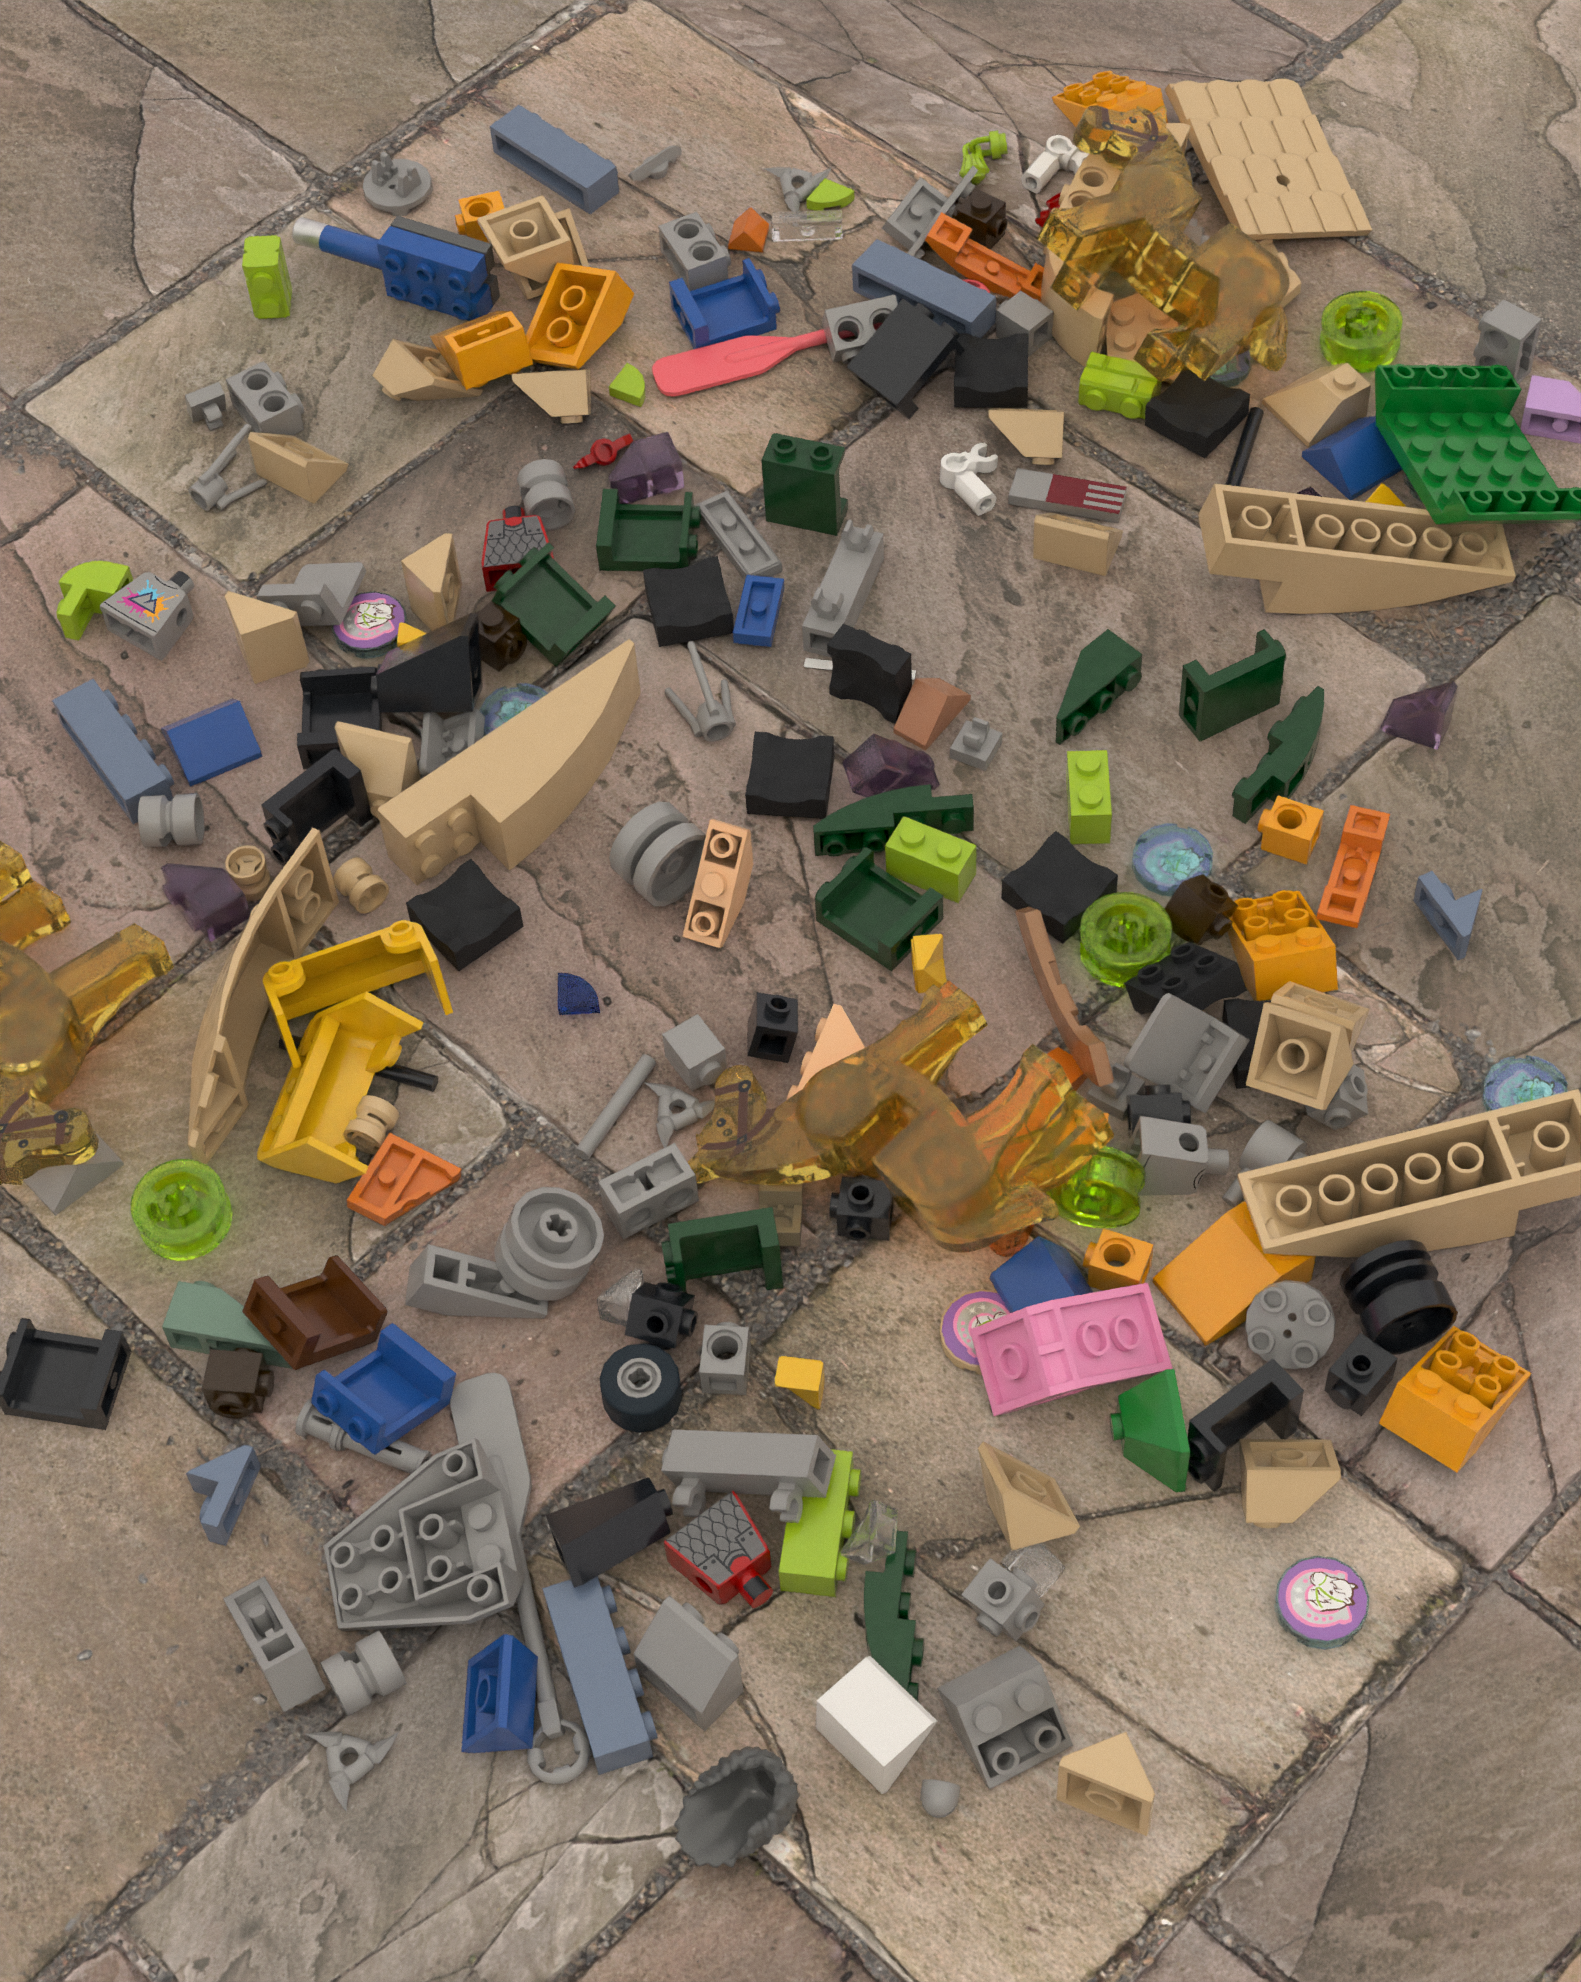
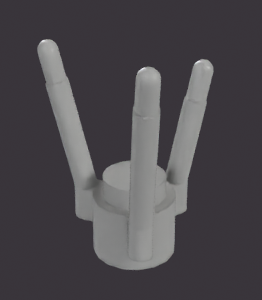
(211, 488)
(713, 719)

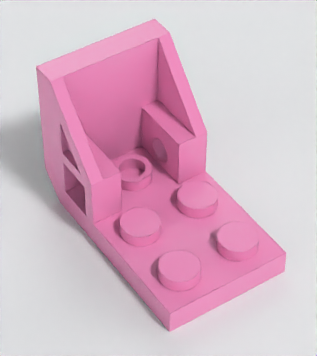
(1069, 1347)

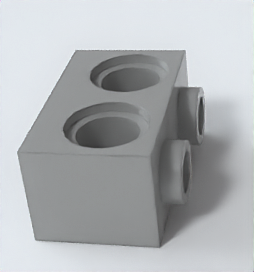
(693, 251)
(859, 320)
(1508, 339)
(264, 401)
(648, 1191)

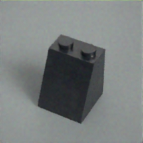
(433, 671)

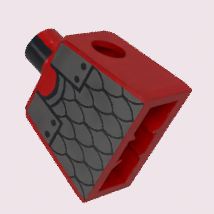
(508, 542)
(723, 1553)

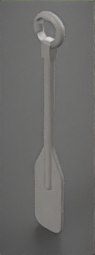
(487, 1411)

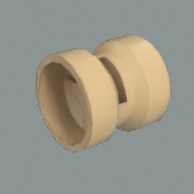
(249, 871)
(364, 889)
(372, 1122)

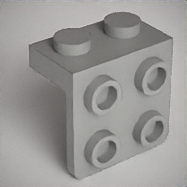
(319, 592)
(1186, 1051)

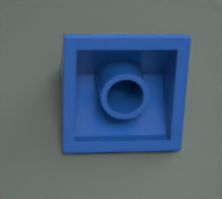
(1354, 458)
(212, 741)
(1038, 1275)
(500, 1698)

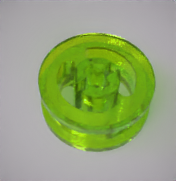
(1361, 316)
(1106, 950)
(1102, 1191)
(202, 1221)

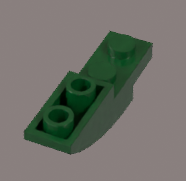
(1288, 757)
(875, 818)
(888, 1630)

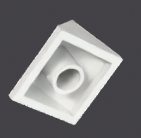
(873, 1722)

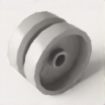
(658, 853)
(548, 1243)

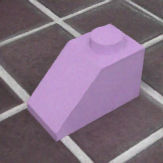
(1552, 410)

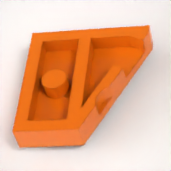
(400, 1180)

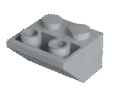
(690, 1663)
(1005, 1716)

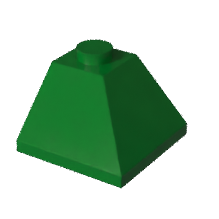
(1154, 1429)

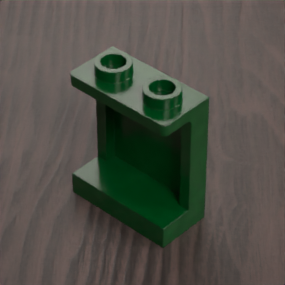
(803, 484)
(646, 535)
(551, 605)
(1234, 693)
(876, 910)
(724, 1246)

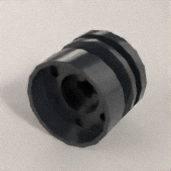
(1398, 1296)

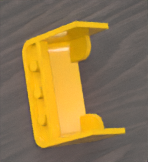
(349, 970)
(321, 1097)

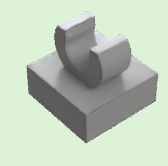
(207, 405)
(976, 744)
(1112, 1097)

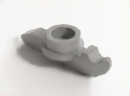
(656, 165)

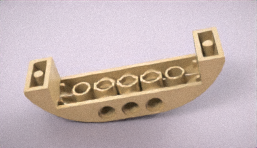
(1086, 329)

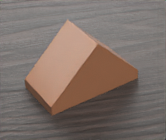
(929, 710)

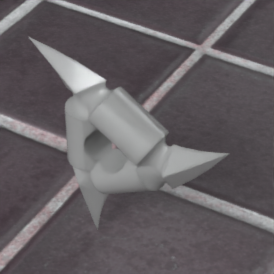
(788, 176)
(675, 1097)
(337, 1747)

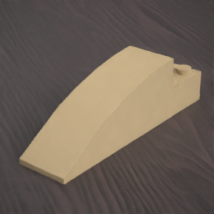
(1346, 553)
(519, 777)
(1425, 1185)

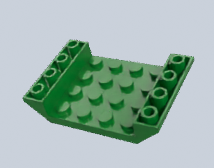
(1465, 447)

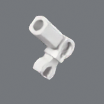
(1057, 155)
(960, 471)

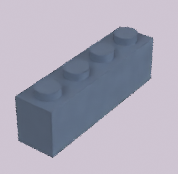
(554, 159)
(889, 271)
(111, 746)
(599, 1674)

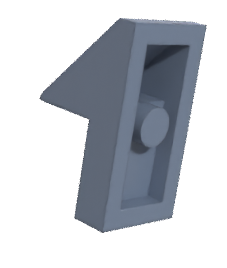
(1448, 916)
(227, 1485)

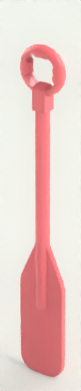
(735, 359)

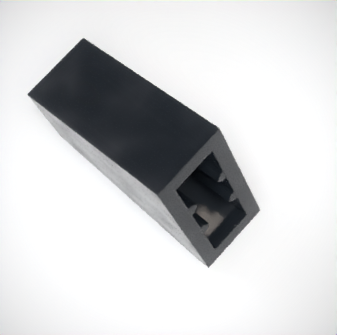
(609, 1528)

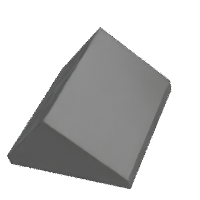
(66, 1183)

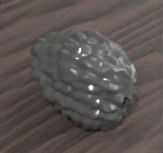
(736, 1807)

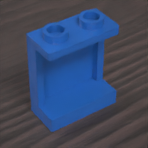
(725, 308)
(385, 1391)

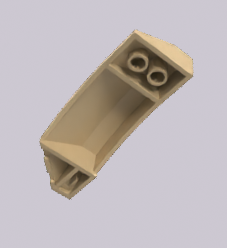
(238, 1005)

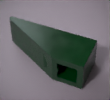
(1100, 676)

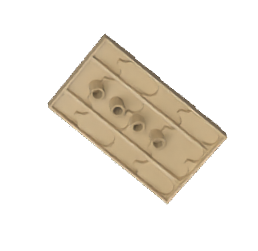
(1268, 159)

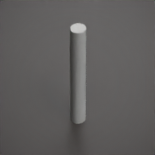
(615, 1107)

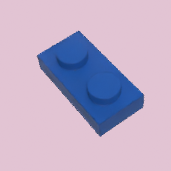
(758, 610)

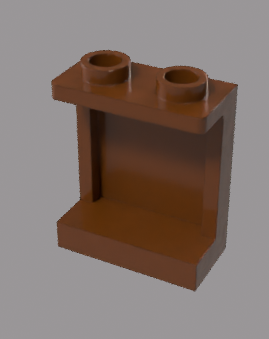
(316, 1315)

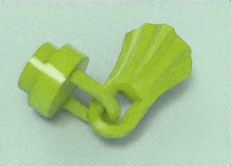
(997, 146)

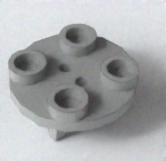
(396, 185)
(1269, 1318)

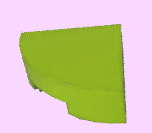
(829, 195)
(629, 386)

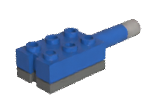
(417, 263)

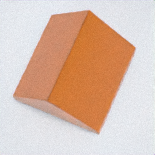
(749, 232)

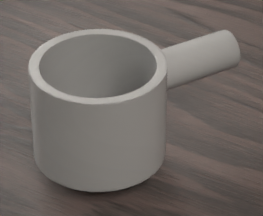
(1265, 1148)

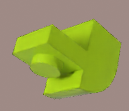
(85, 590)

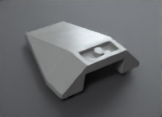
(429, 1549)

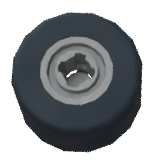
(651, 1400)

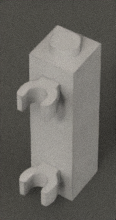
(843, 586)
(747, 1464)

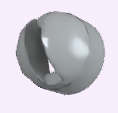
(939, 1797)

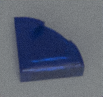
(576, 995)

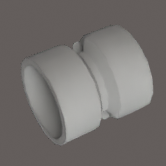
(546, 493)
(171, 820)
(363, 1673)

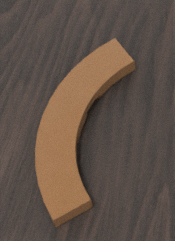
(1081, 1042)

